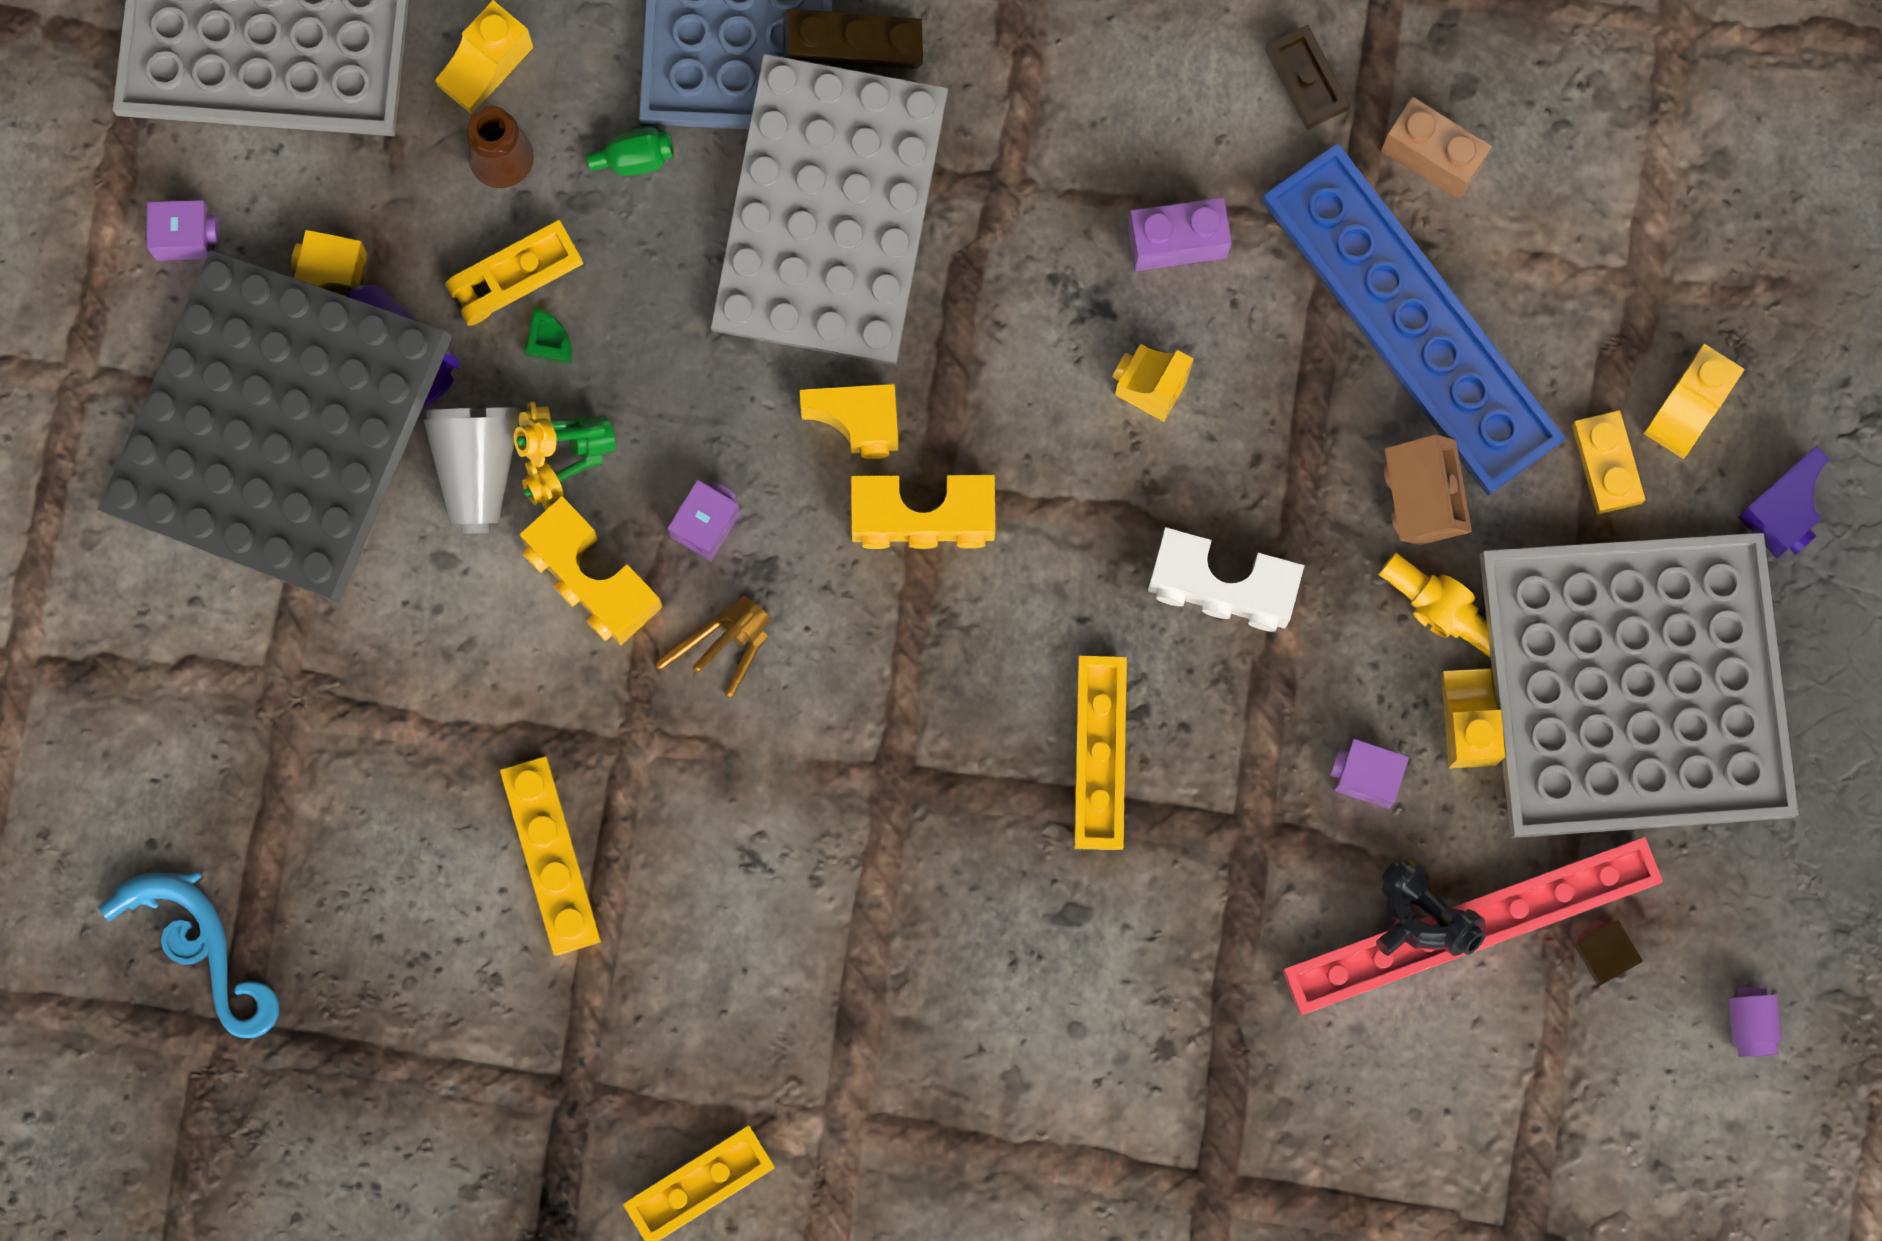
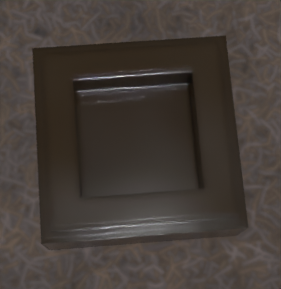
(1608, 952)

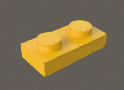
(1608, 462)

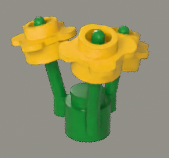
(537, 439)

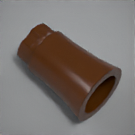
(500, 161)

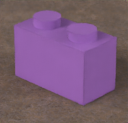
(1179, 234)

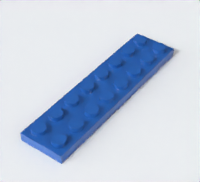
(1413, 319)

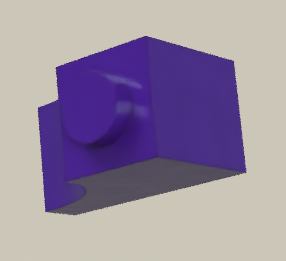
(1787, 507)

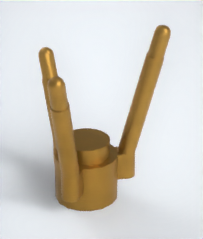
(740, 624)

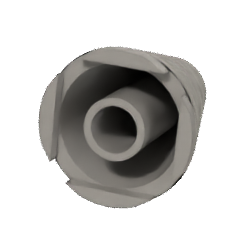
(472, 461)

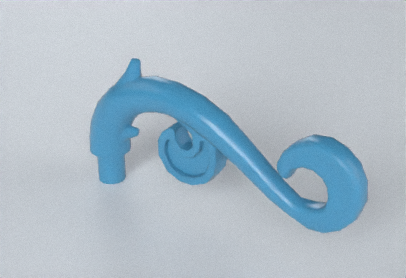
(212, 942)

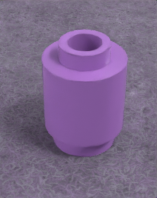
(1755, 1022)

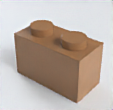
(1436, 148)
(1427, 490)

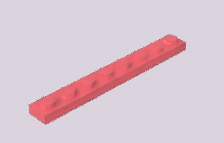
(1506, 914)

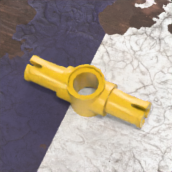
(1439, 602)

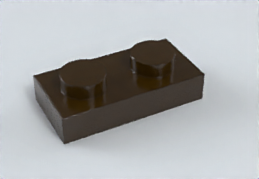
(1307, 77)

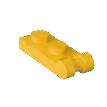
(514, 272)

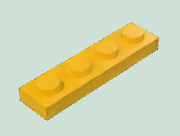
(1100, 753)
(550, 856)

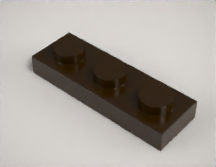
(853, 38)

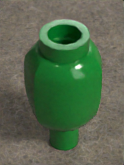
(634, 152)

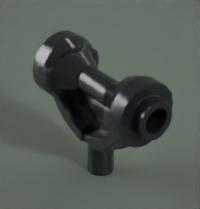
(1455, 929)

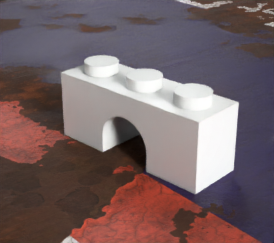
(1184, 575)

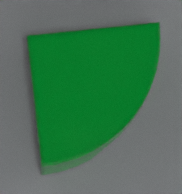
(547, 339)

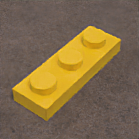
(699, 1185)

